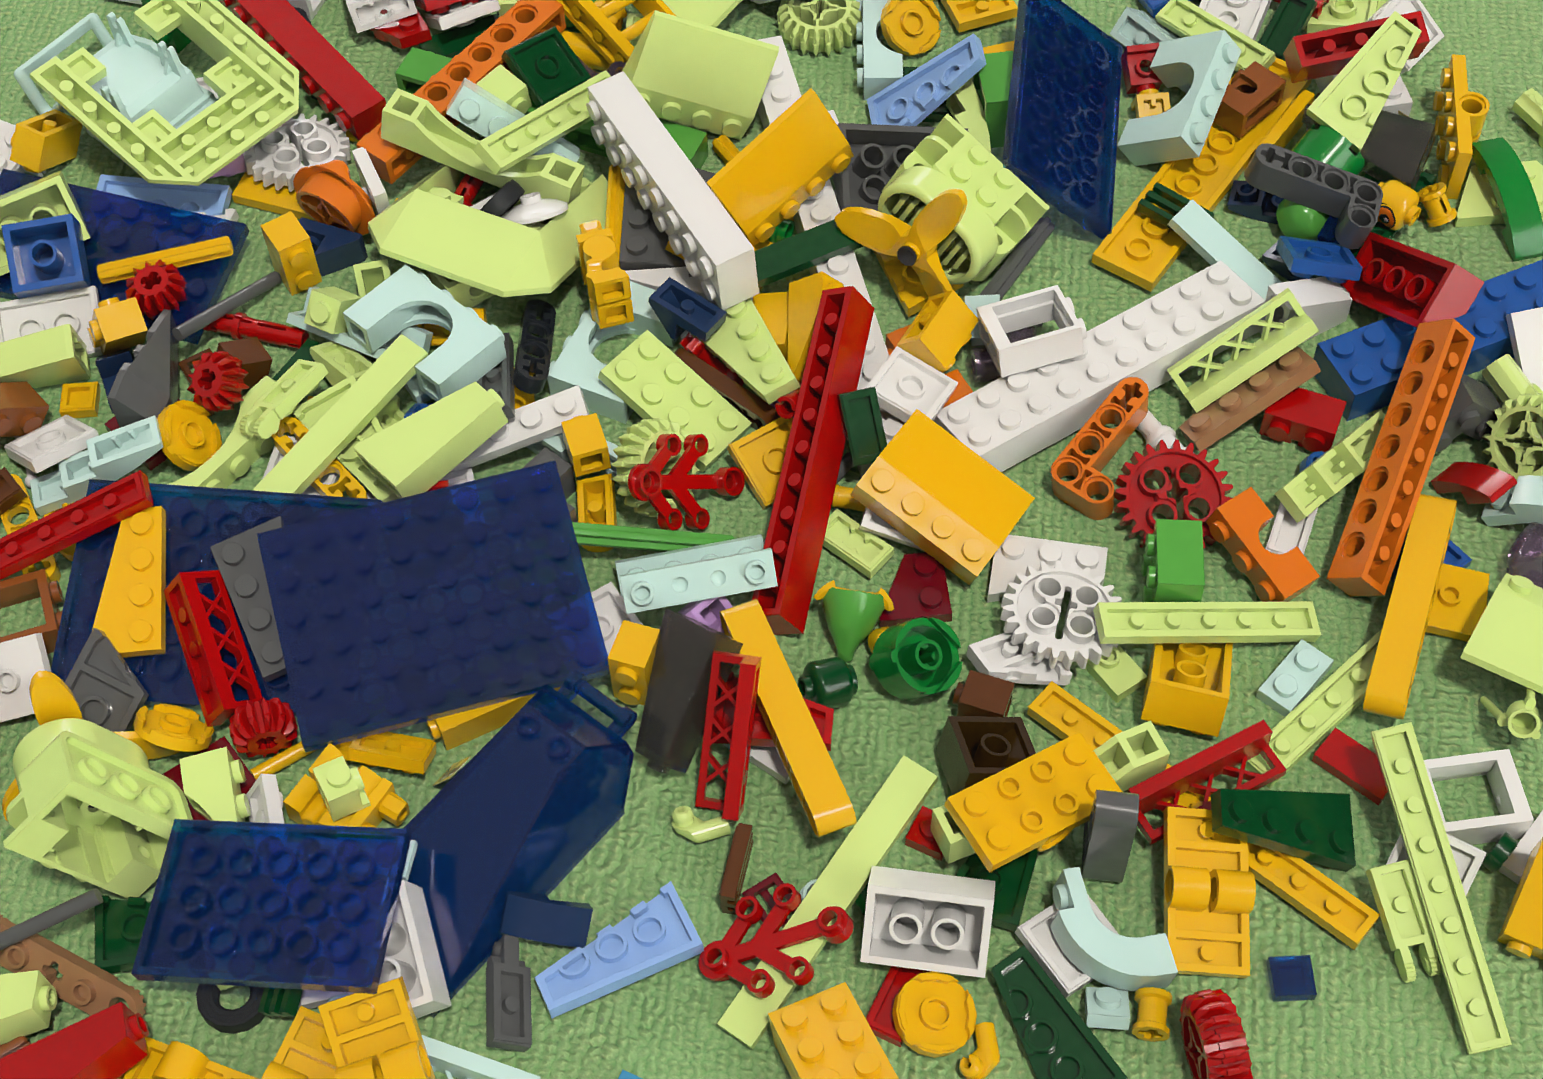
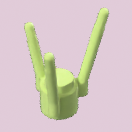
(1520, 717)

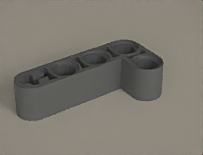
(1318, 187)
(1109, 835)

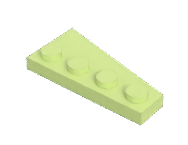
(1364, 84)
(311, 412)

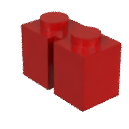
(1304, 418)

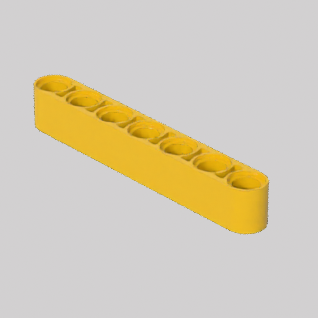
(1410, 607)
(791, 723)

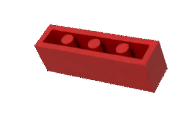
(1330, 50)

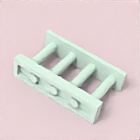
(695, 573)

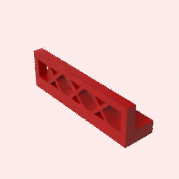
(203, 644)
(741, 735)
(1203, 767)

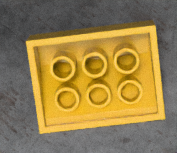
(782, 168)
(942, 496)

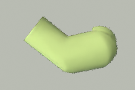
(697, 830)

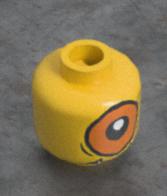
(1398, 205)

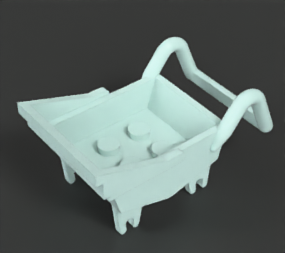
(138, 74)

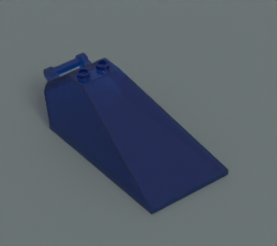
(518, 818)

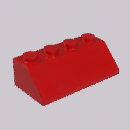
(1411, 283)

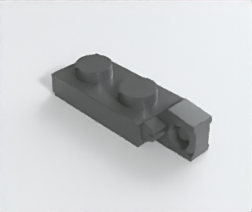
(508, 998)

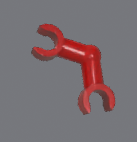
(697, 348)

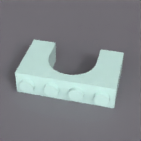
(1181, 131)
(412, 300)
(580, 367)

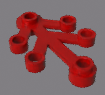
(647, 482)
(769, 941)

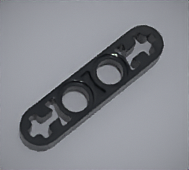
(534, 345)

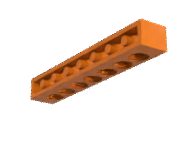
(477, 60)
(1401, 459)

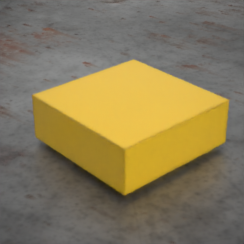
(80, 399)

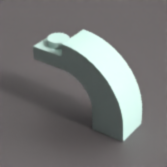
(1518, 504)
(1101, 953)

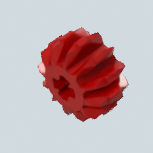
(156, 288)
(217, 381)
(263, 727)

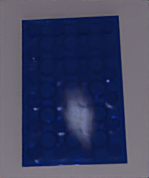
(273, 905)

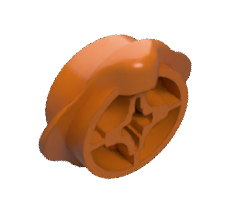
(333, 197)

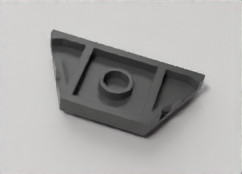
(105, 685)

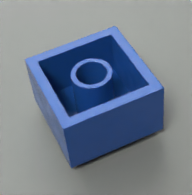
(46, 256)

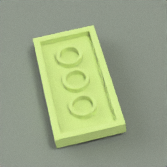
(665, 387)

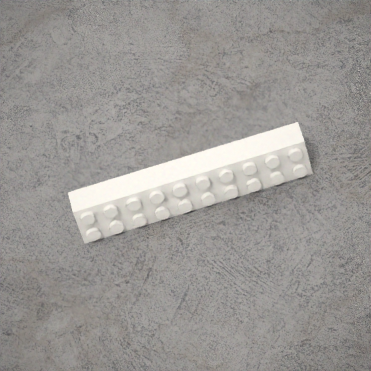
(1045, 404)

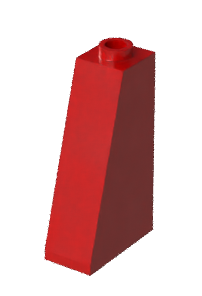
(89, 1049)

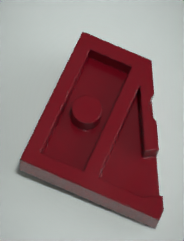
(918, 591)

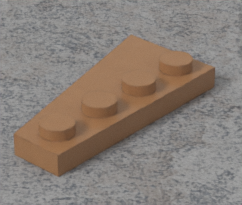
(1249, 398)

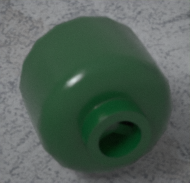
(828, 682)

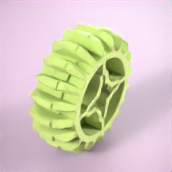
(818, 24)
(1506, 442)
(638, 448)

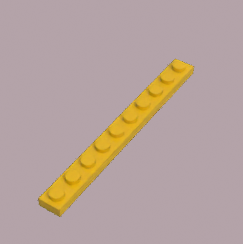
(1281, 873)

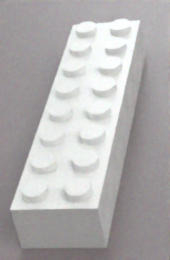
(673, 192)

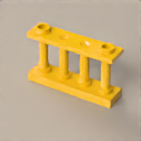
(602, 33)

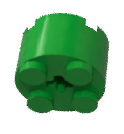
(1330, 148)
(916, 658)

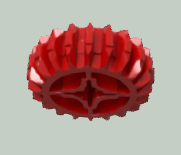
(1214, 1037)

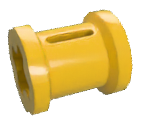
(1436, 204)
(1152, 1014)

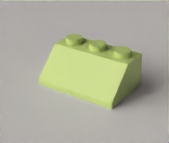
(37, 200)

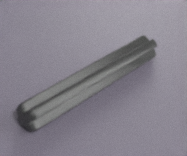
(1019, 258)

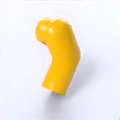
(985, 1057)

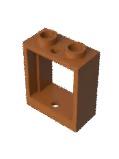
(30, 587)

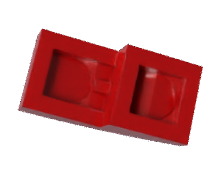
(1475, 481)

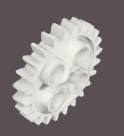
(312, 141)
(1034, 609)

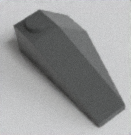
(151, 379)

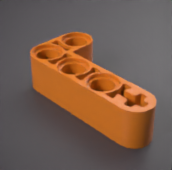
(1106, 442)

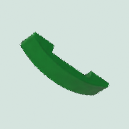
(1513, 195)

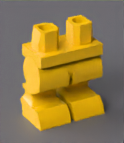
(606, 283)
(307, 807)

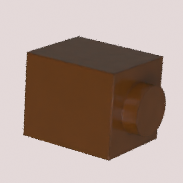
(254, 358)
(983, 696)

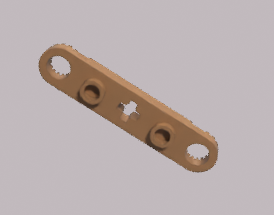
(82, 982)

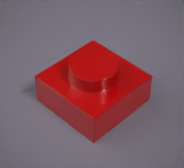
(921, 837)

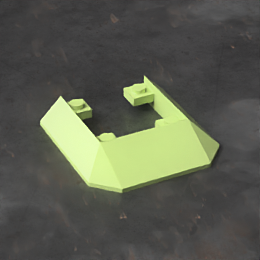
(251, 77)
(480, 249)

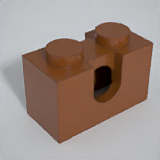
(1249, 99)

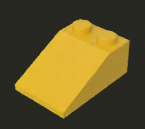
(1188, 686)

